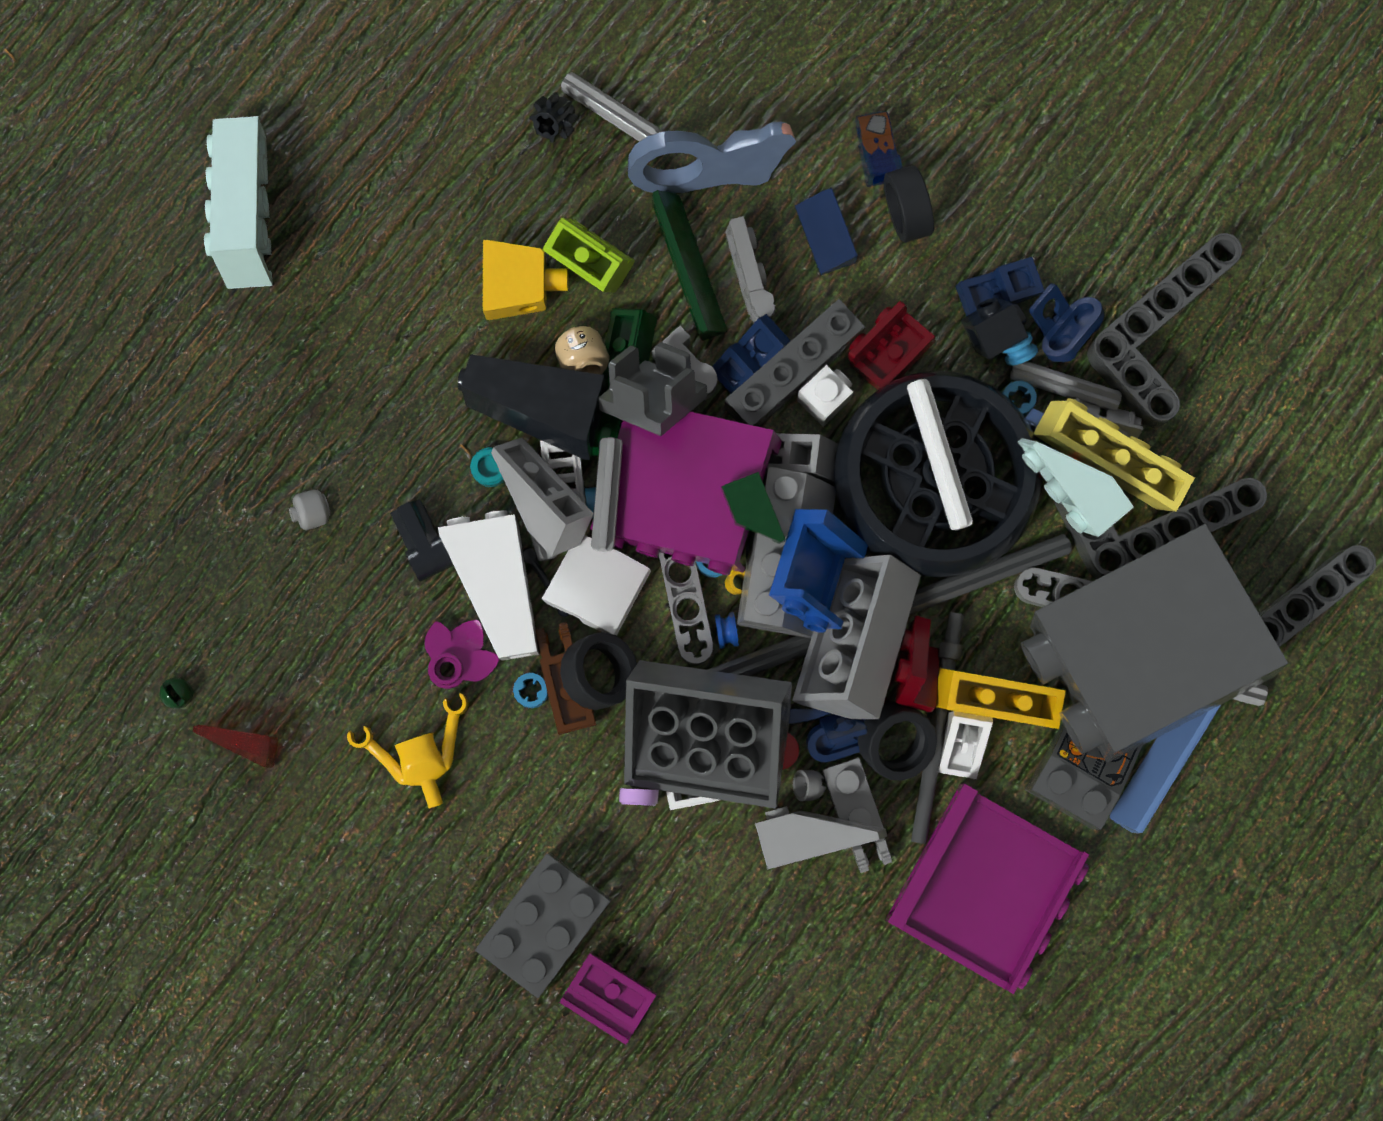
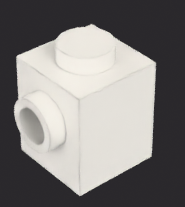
(825, 394)

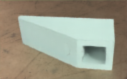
(1086, 493)

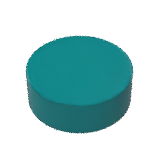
(485, 469)

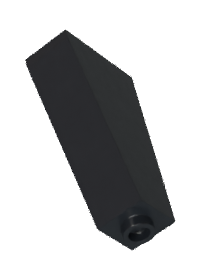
(537, 399)

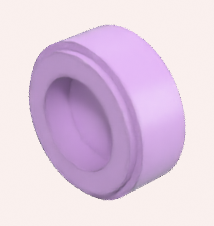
(638, 797)

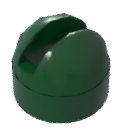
(181, 687)

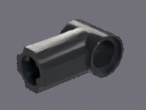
(424, 547)

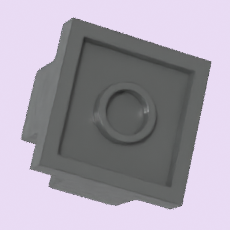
(652, 393)

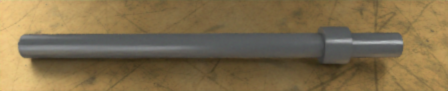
(950, 653)

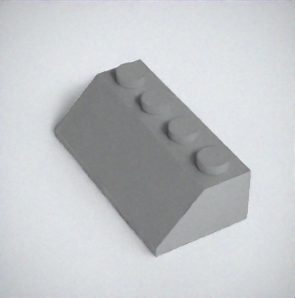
(787, 492)
(852, 666)

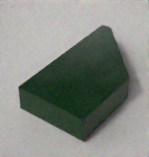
(752, 507)

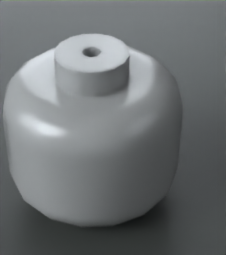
(310, 509)

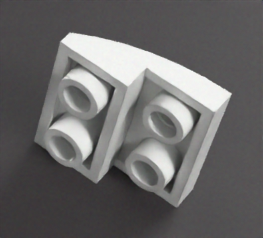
(596, 586)

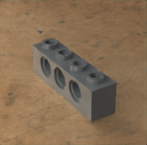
(794, 366)

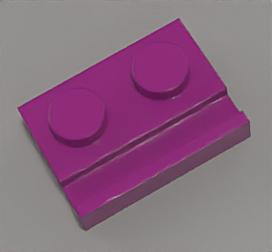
(608, 998)

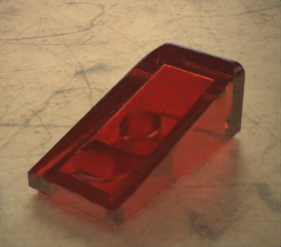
(254, 747)

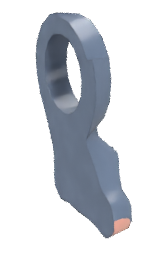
(742, 159)

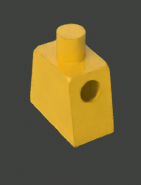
(517, 279)

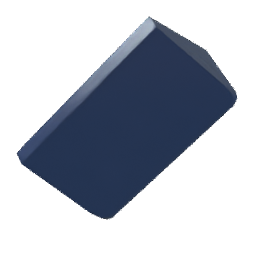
(826, 232)

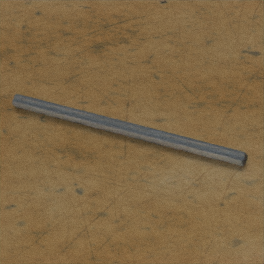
(924, 598)

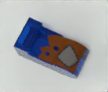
(876, 147)

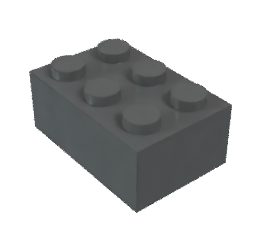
(543, 924)

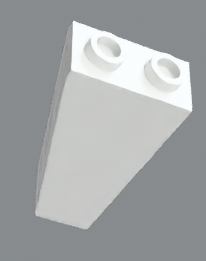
(495, 578)

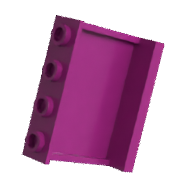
(674, 492)
(988, 889)

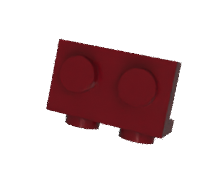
(889, 346)
(917, 667)

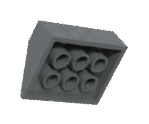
(706, 733)

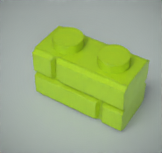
(588, 255)

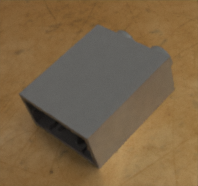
(1152, 645)

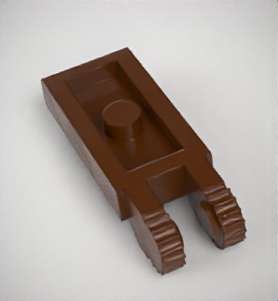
(567, 713)

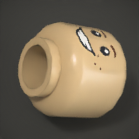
(582, 350)

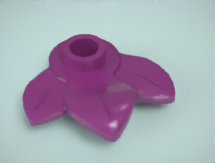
(462, 649)

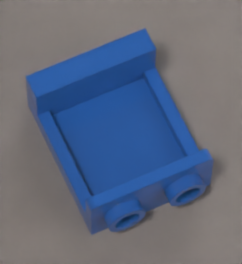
(812, 567)

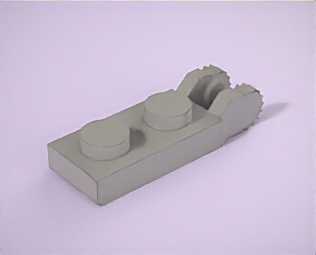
(749, 272)
(855, 803)

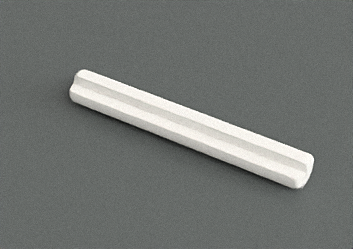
(939, 454)

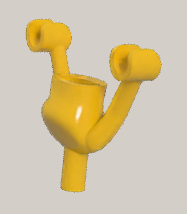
(419, 756)

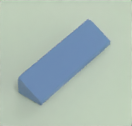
(1158, 773)

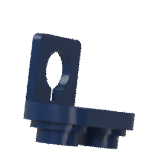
(1070, 325)
(835, 738)

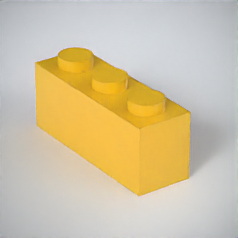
(999, 698)

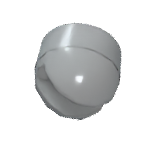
(808, 785)

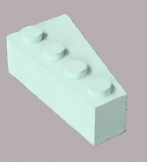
(238, 202)

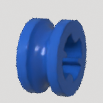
(726, 630)

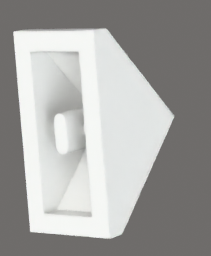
(964, 744)

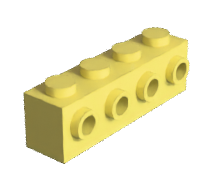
(1127, 459)

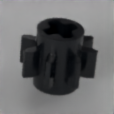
(554, 117)

